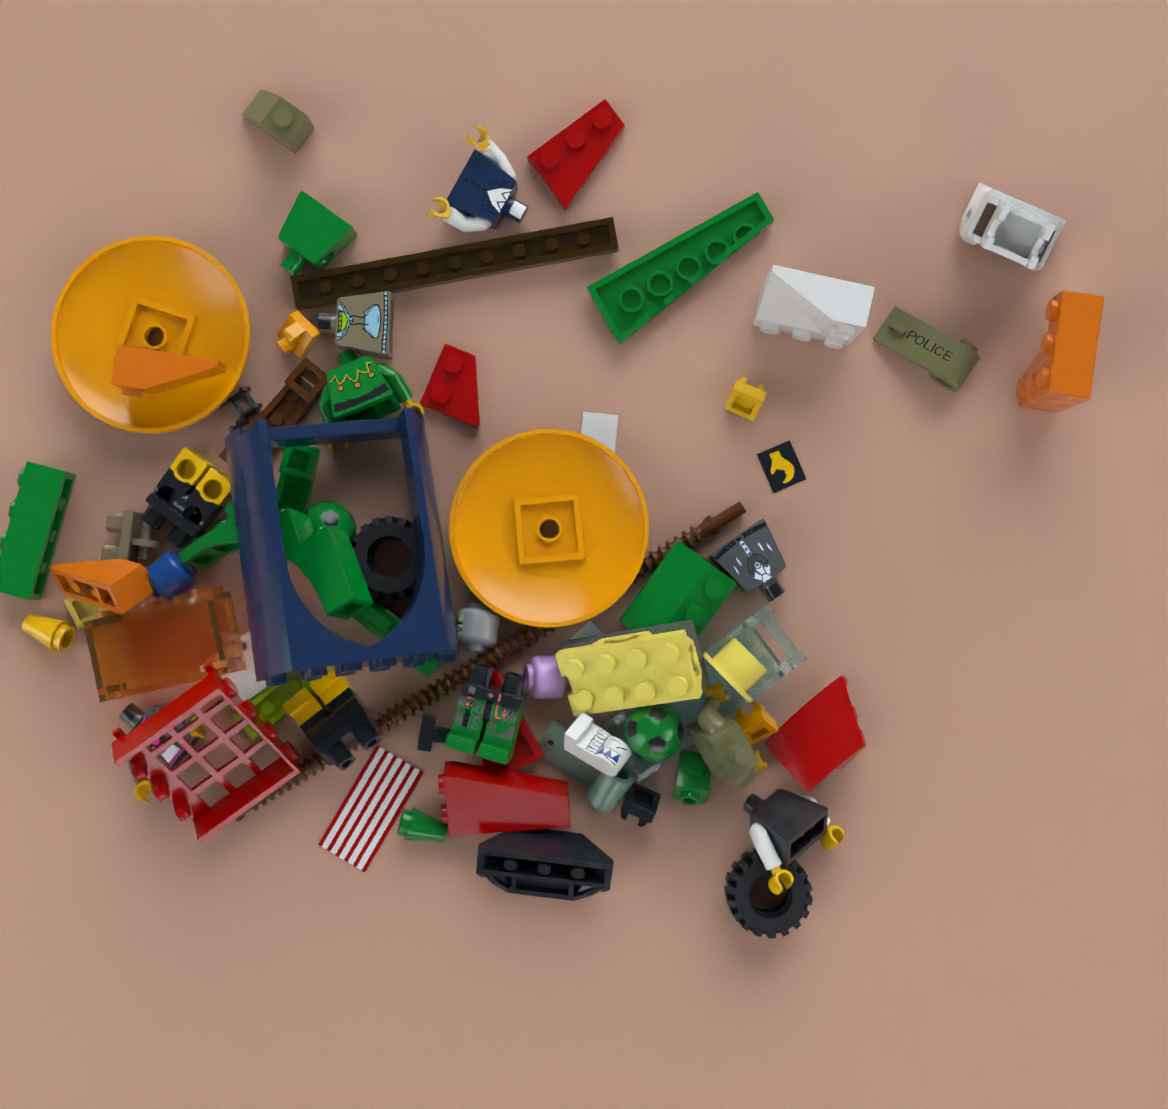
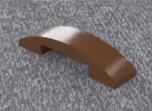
(294, 399)

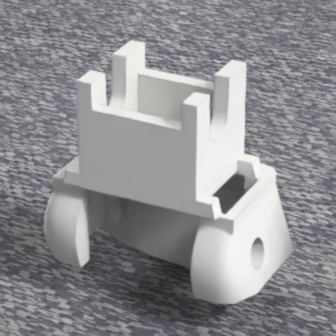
(1015, 229)

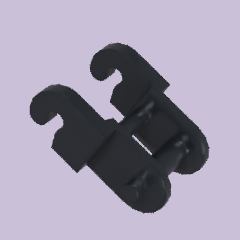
(254, 408)

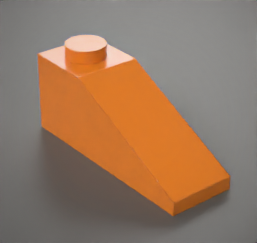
(156, 371)
(104, 583)

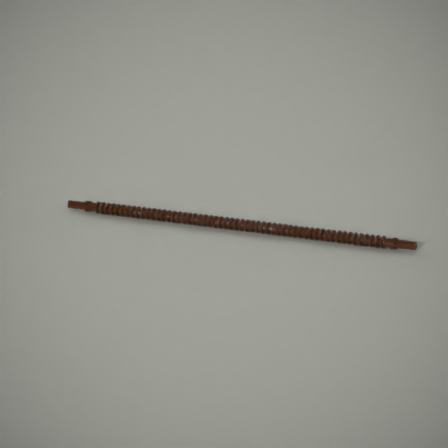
(708, 527)

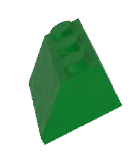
(679, 590)

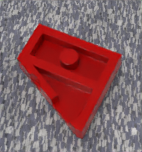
(454, 386)

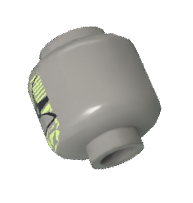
(477, 627)

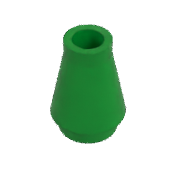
(421, 826)

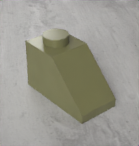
(279, 119)

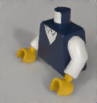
(482, 191)

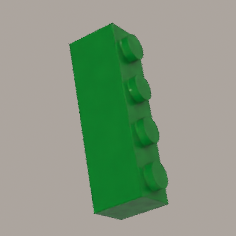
(33, 530)

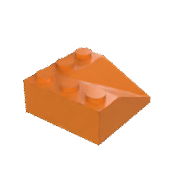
(1067, 355)

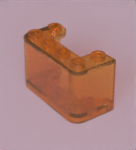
(164, 643)

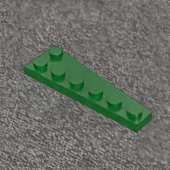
(657, 279)

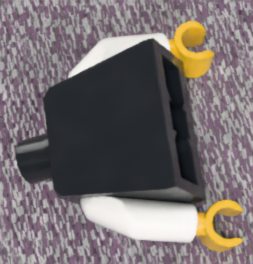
(785, 828)

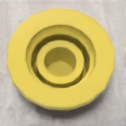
(737, 666)

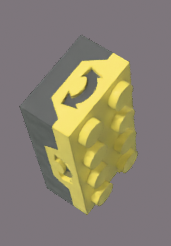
(633, 668)

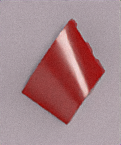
(819, 736)

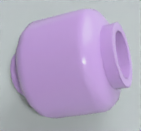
(544, 678)

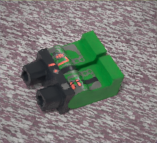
(489, 702)

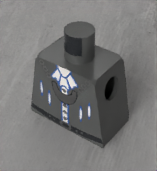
(752, 561)

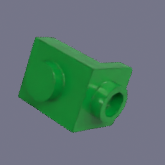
(692, 779)

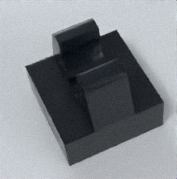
(430, 733)
(640, 803)

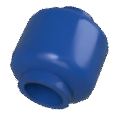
(170, 576)

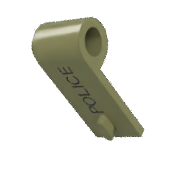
(941, 355)

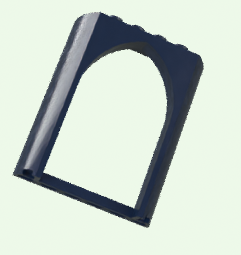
(282, 630)

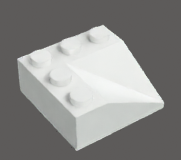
(812, 307)

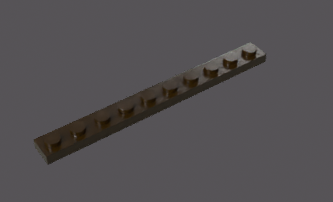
(456, 263)

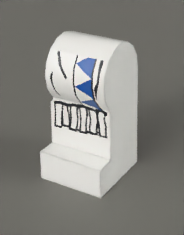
(596, 746)

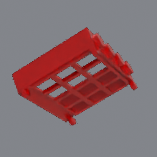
(167, 783)

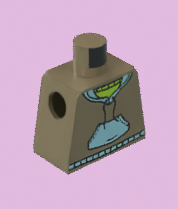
(362, 324)

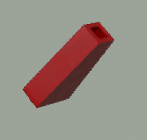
(500, 800)

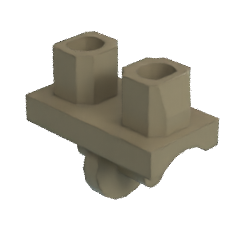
(133, 539)

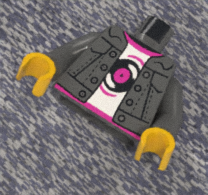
(171, 756)

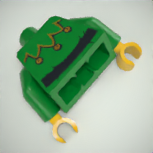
(362, 391)

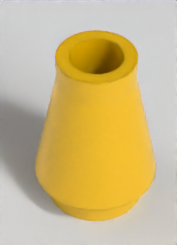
(51, 632)

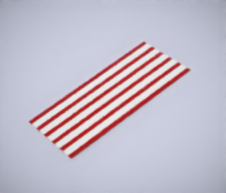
(370, 808)

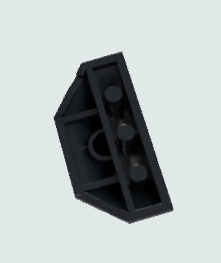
(545, 864)

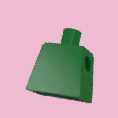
(313, 235)

